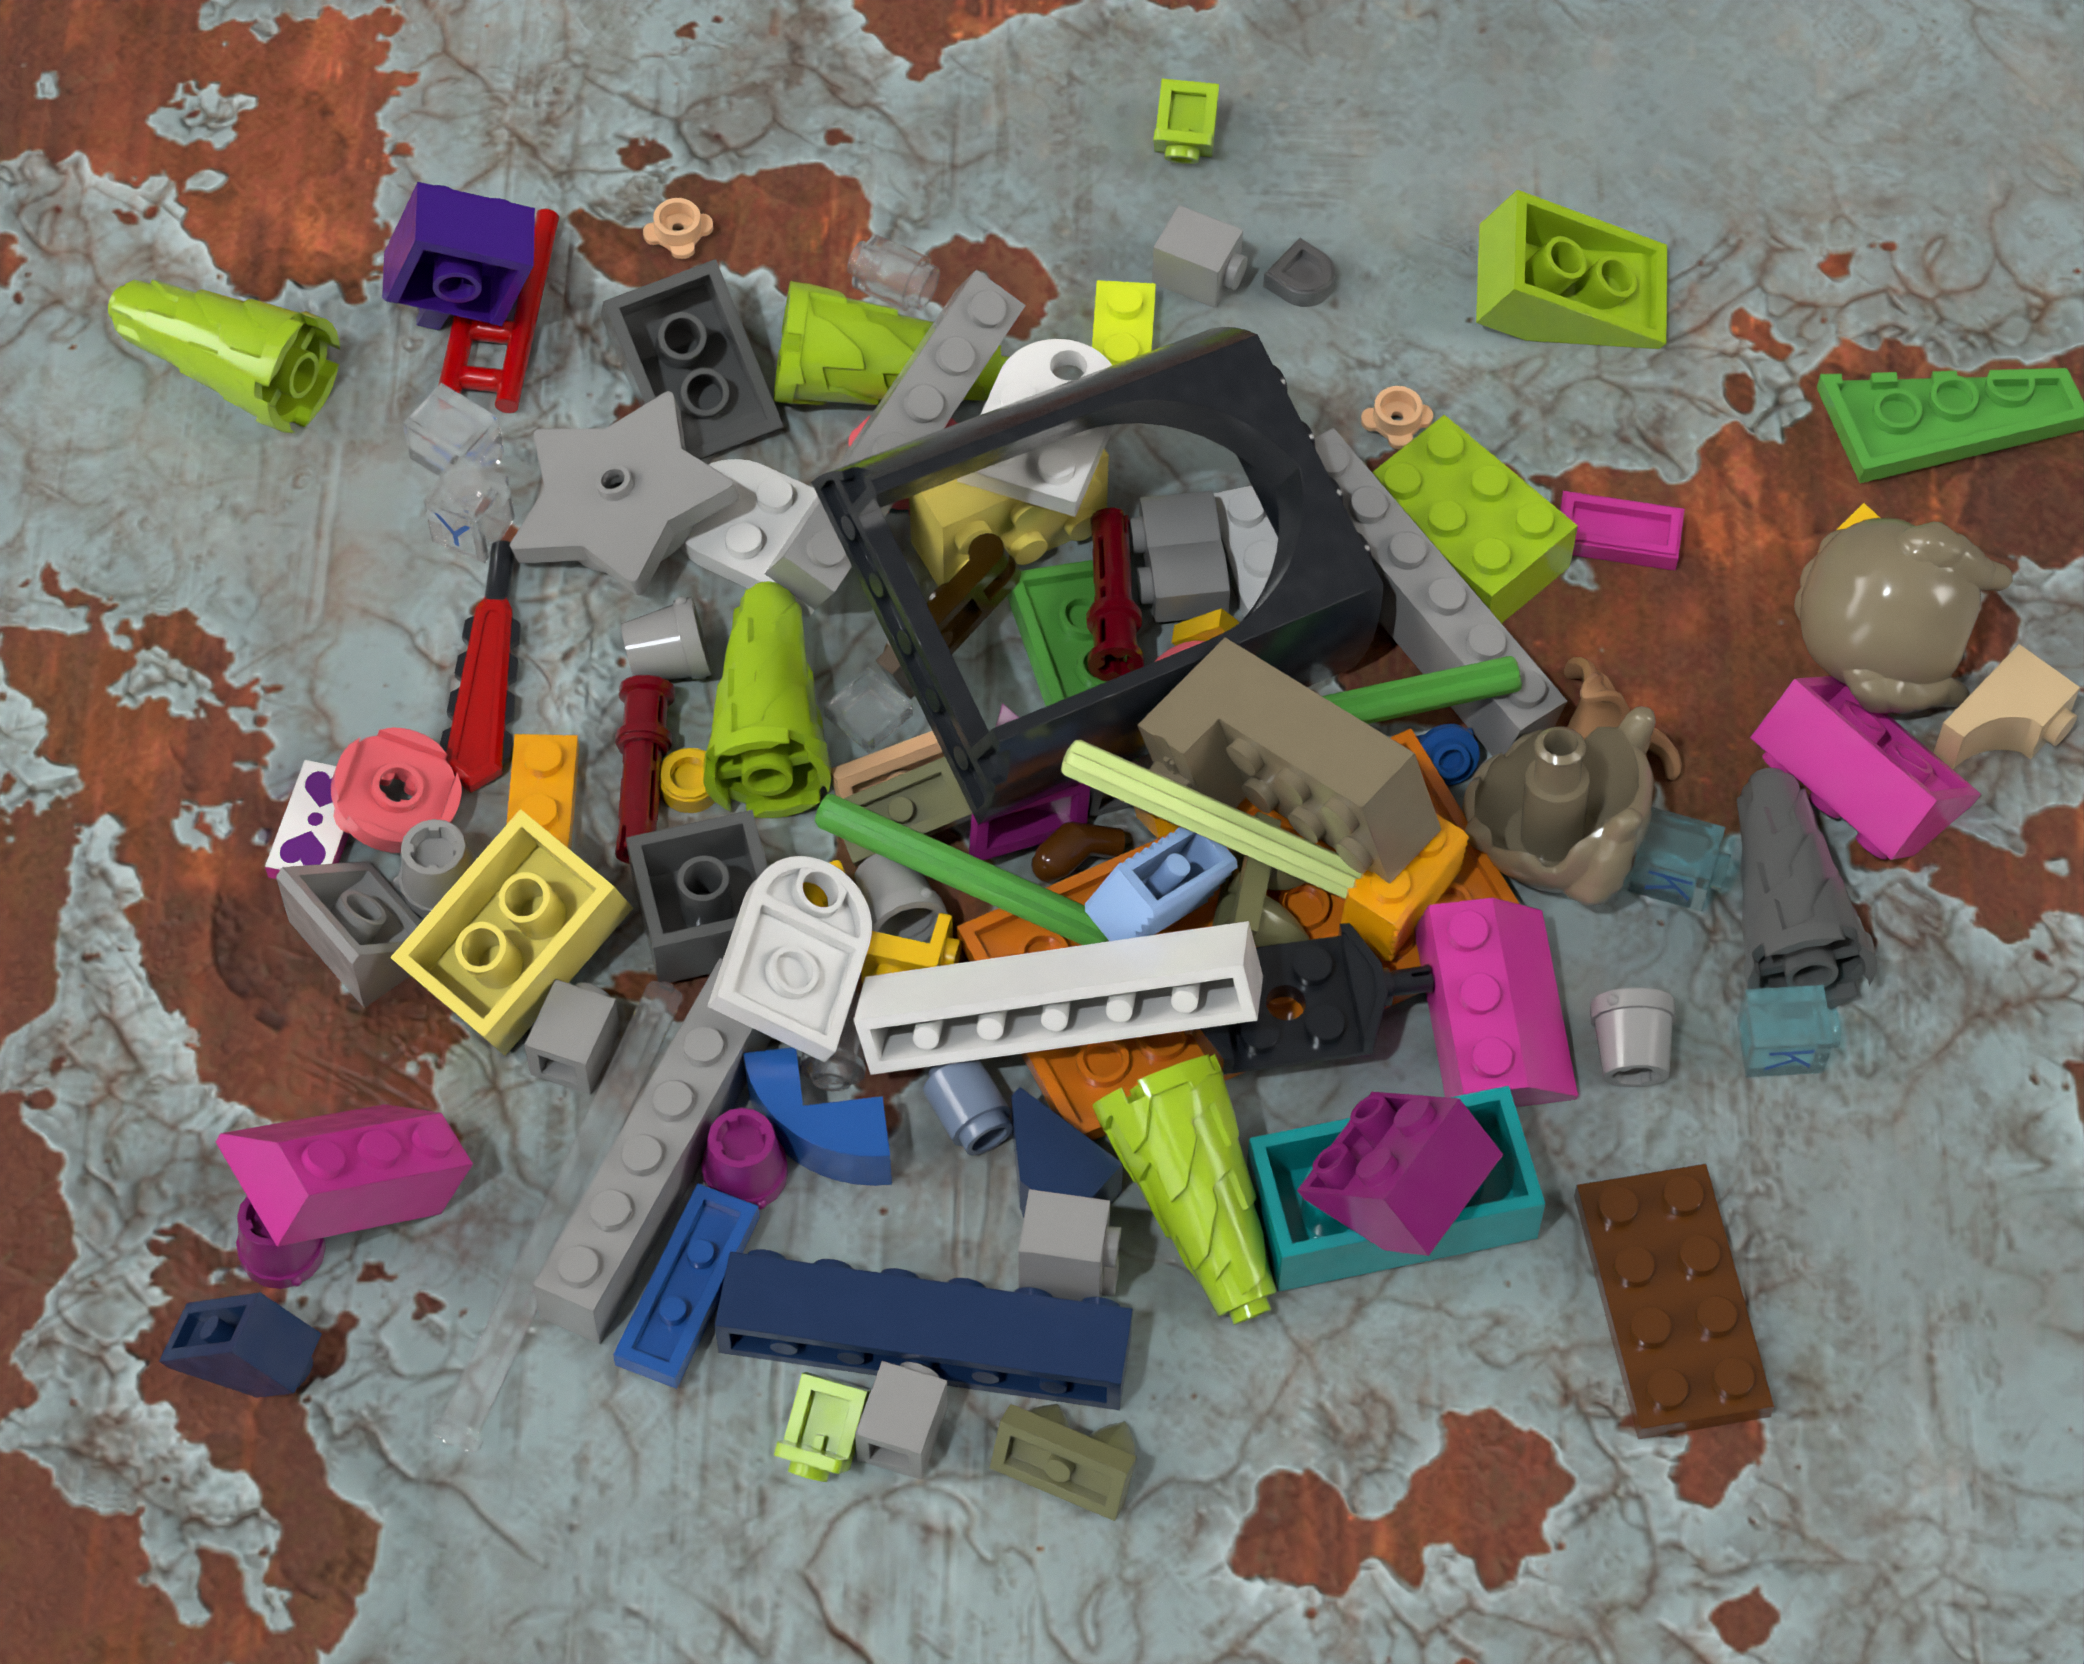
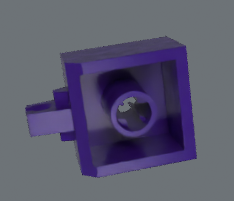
(458, 255)

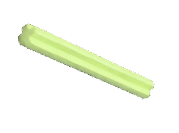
(1208, 817)

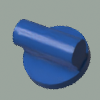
(1451, 751)

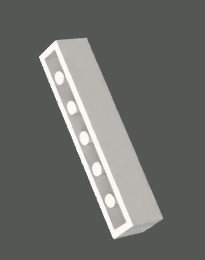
(1060, 998)

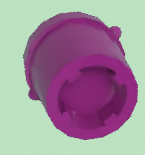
(745, 1158)
(274, 1265)

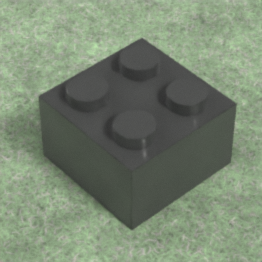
(693, 889)

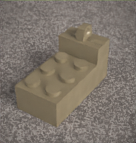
(1264, 737)

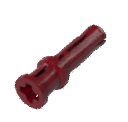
(1113, 615)
(643, 744)

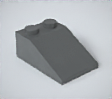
(691, 342)

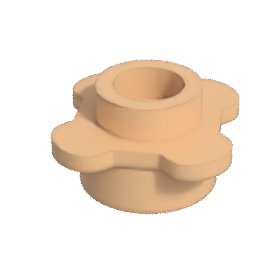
(673, 215)
(1402, 403)

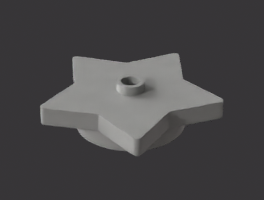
(620, 495)

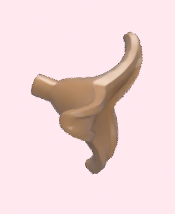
(1605, 707)

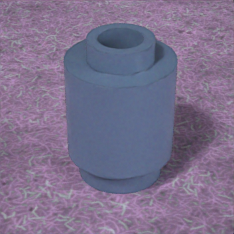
(969, 1105)

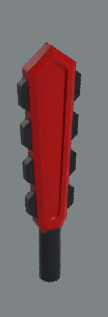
(482, 704)

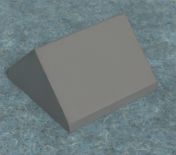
(350, 923)

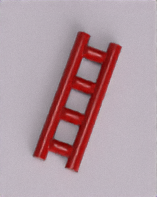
(516, 333)

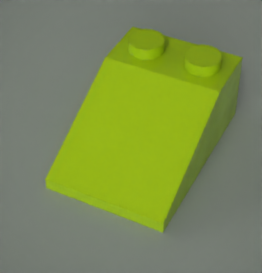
(1569, 277)

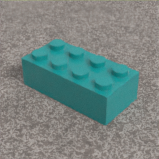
(1316, 1248)

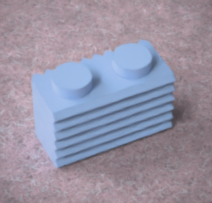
(1159, 885)

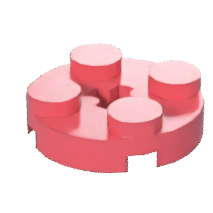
(379, 759)

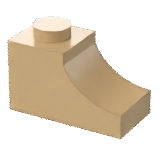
(2012, 709)

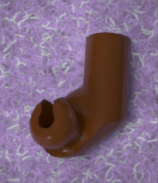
(1072, 845)

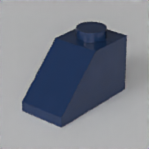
(1058, 1156)
(242, 1345)

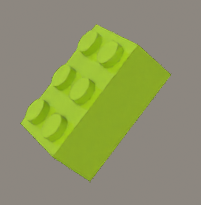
(1480, 516)

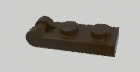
(964, 600)

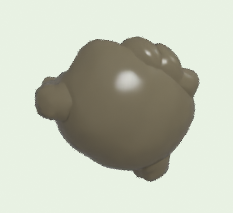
(1895, 610)
(1566, 807)

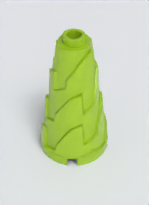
(850, 349)
(244, 350)
(766, 720)
(1187, 1159)

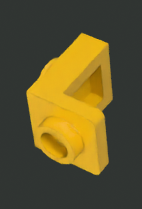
(899, 954)

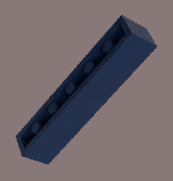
(958, 1328)

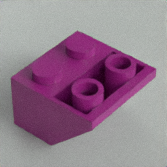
(1402, 1169)

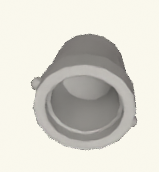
(668, 642)
(431, 863)
(898, 899)
(1634, 1035)

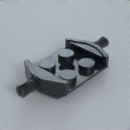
(1341, 1000)

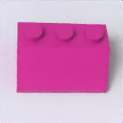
(1862, 767)
(1495, 1001)
(346, 1170)

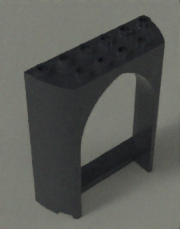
(1217, 384)

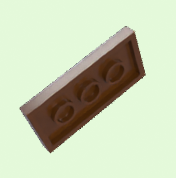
(1673, 1301)

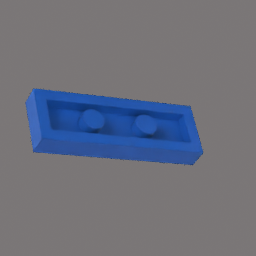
(685, 1286)

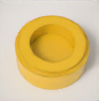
(683, 781)

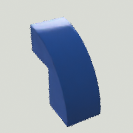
(832, 1138)

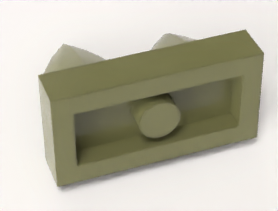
(920, 799)
(1245, 899)
(1070, 1465)

